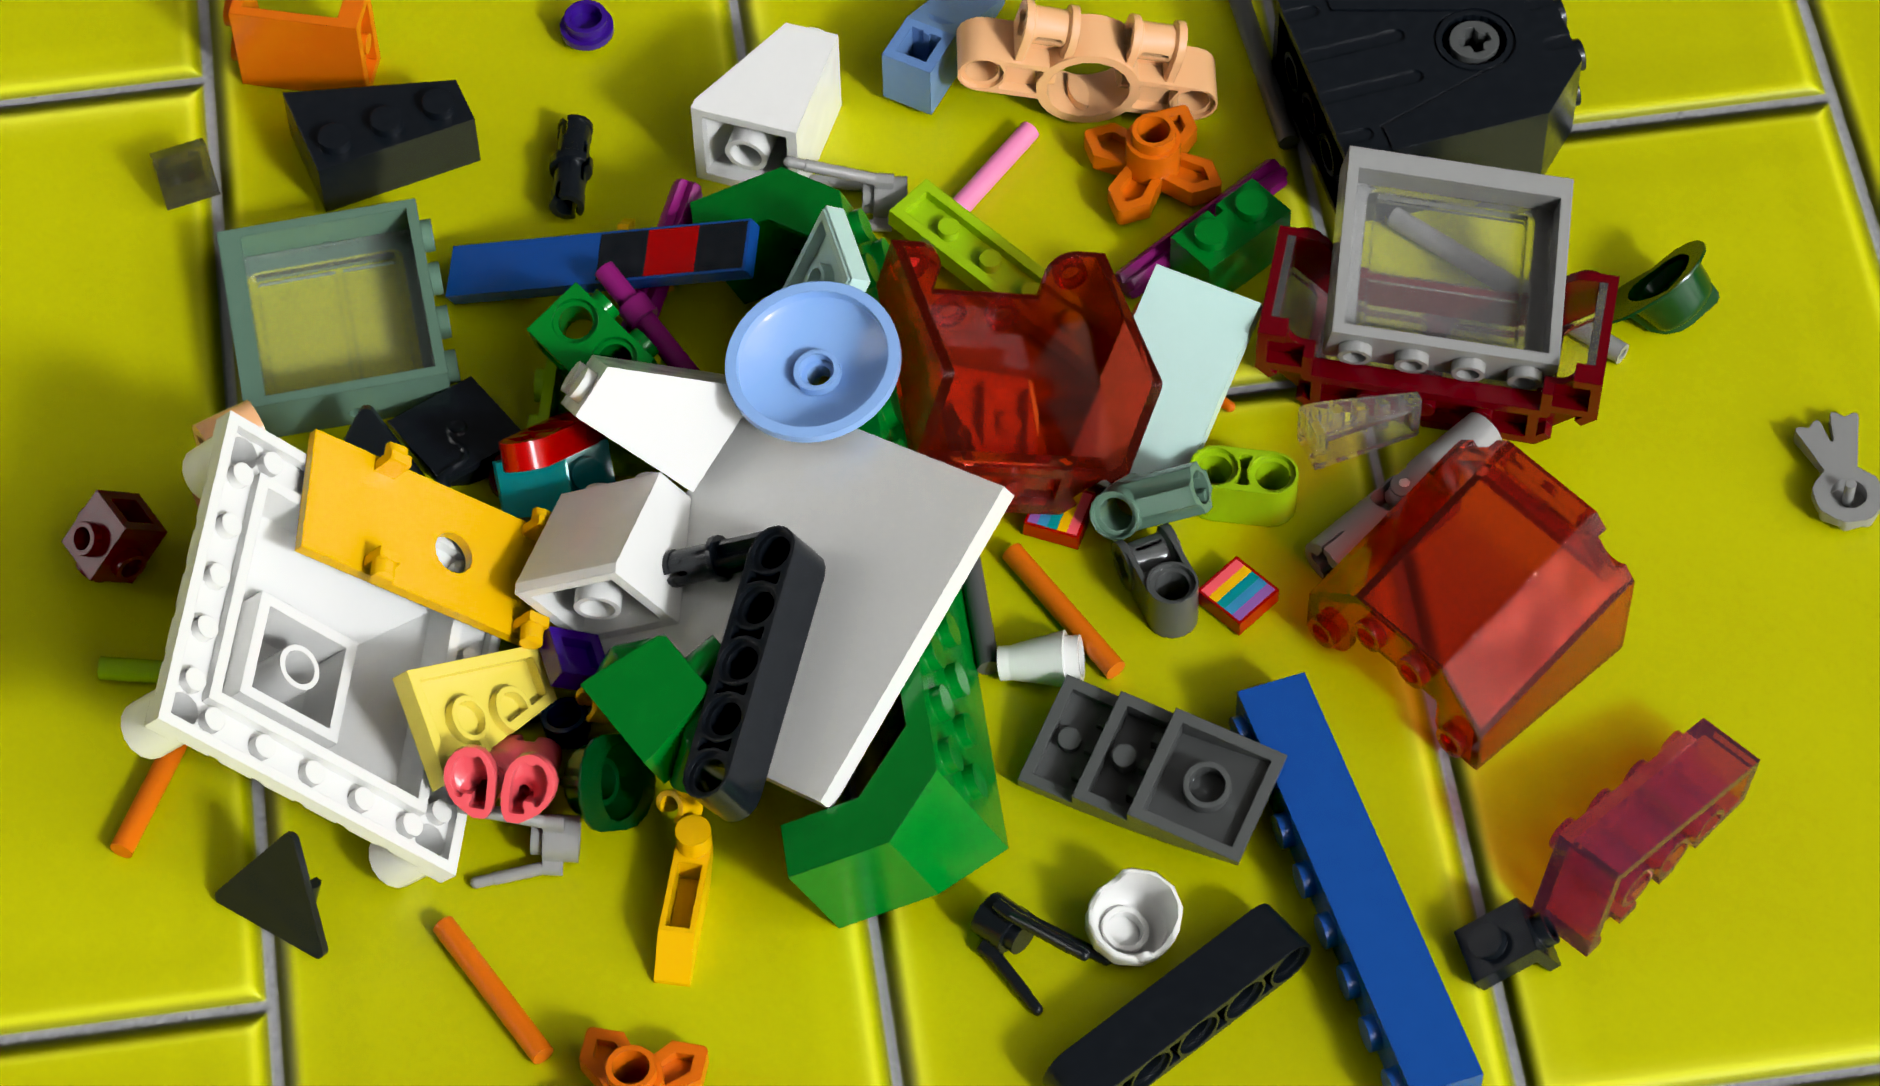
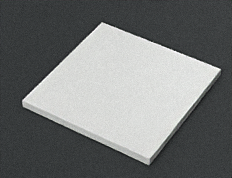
(895, 555)

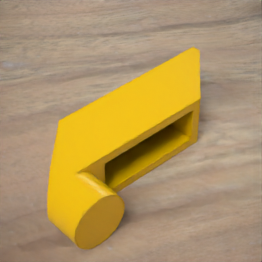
(684, 902)

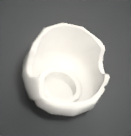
(1134, 917)

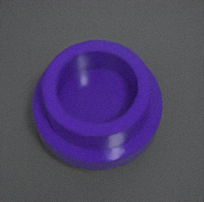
(586, 26)

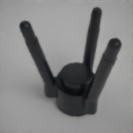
(1011, 928)

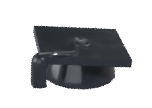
(455, 433)

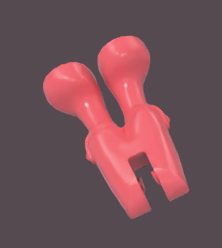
(515, 771)

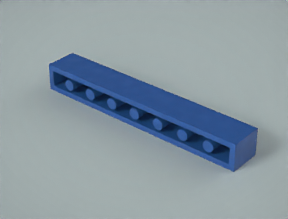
(1355, 893)

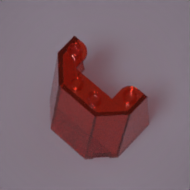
(1021, 384)
(1481, 595)

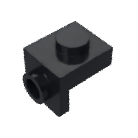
(1507, 943)

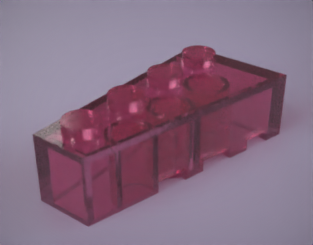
(1641, 831)

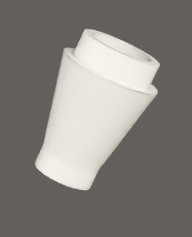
(1043, 659)

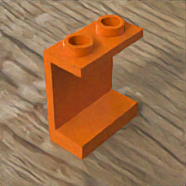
(304, 49)

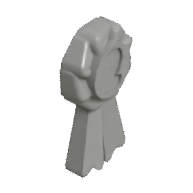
(1843, 491)

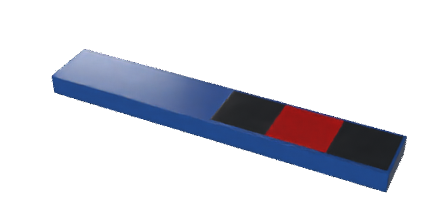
(642, 255)

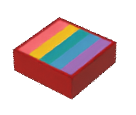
(1065, 528)
(1238, 595)

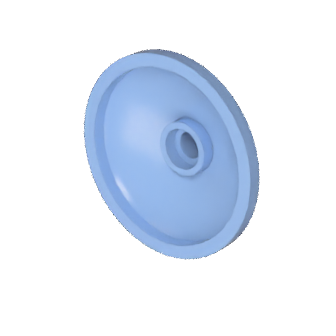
(808, 335)

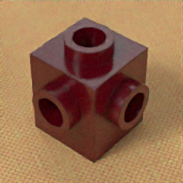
(114, 537)

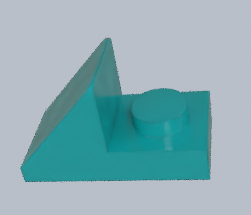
(542, 487)

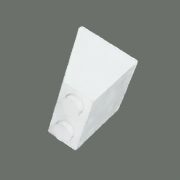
(769, 107)
(655, 411)
(604, 556)

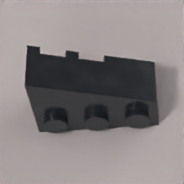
(380, 137)

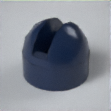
(566, 723)

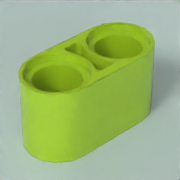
(1245, 483)

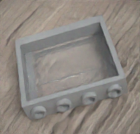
(1448, 268)

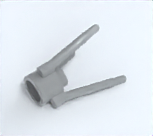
(878, 190)
(552, 836)

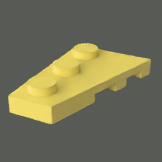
(471, 703)

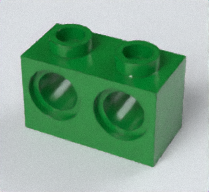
(604, 339)

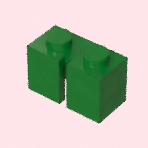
(1234, 242)

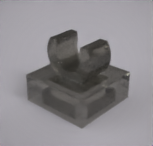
(184, 173)

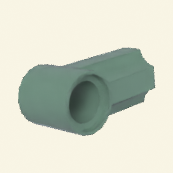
(1153, 500)

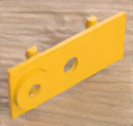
(383, 527)

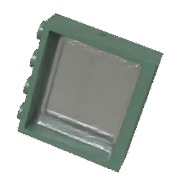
(337, 316)

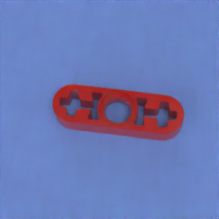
(547, 443)

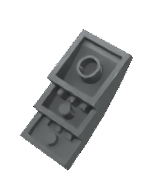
(1152, 770)

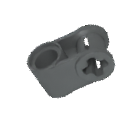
(1160, 581)

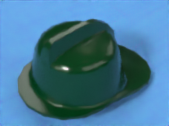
(1670, 293)
(608, 784)

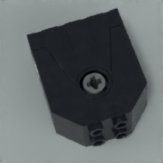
(1429, 79)

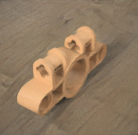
(1028, 56)

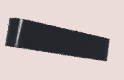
(754, 674)
(1186, 1005)

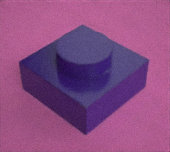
(570, 656)

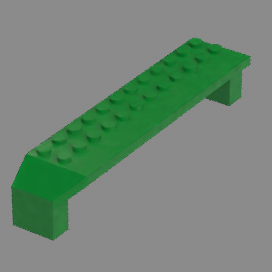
(935, 796)

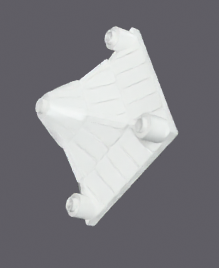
(295, 663)

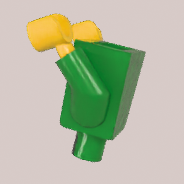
(655, 705)

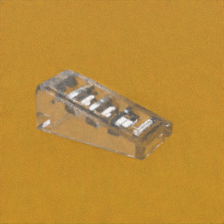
(1356, 426)

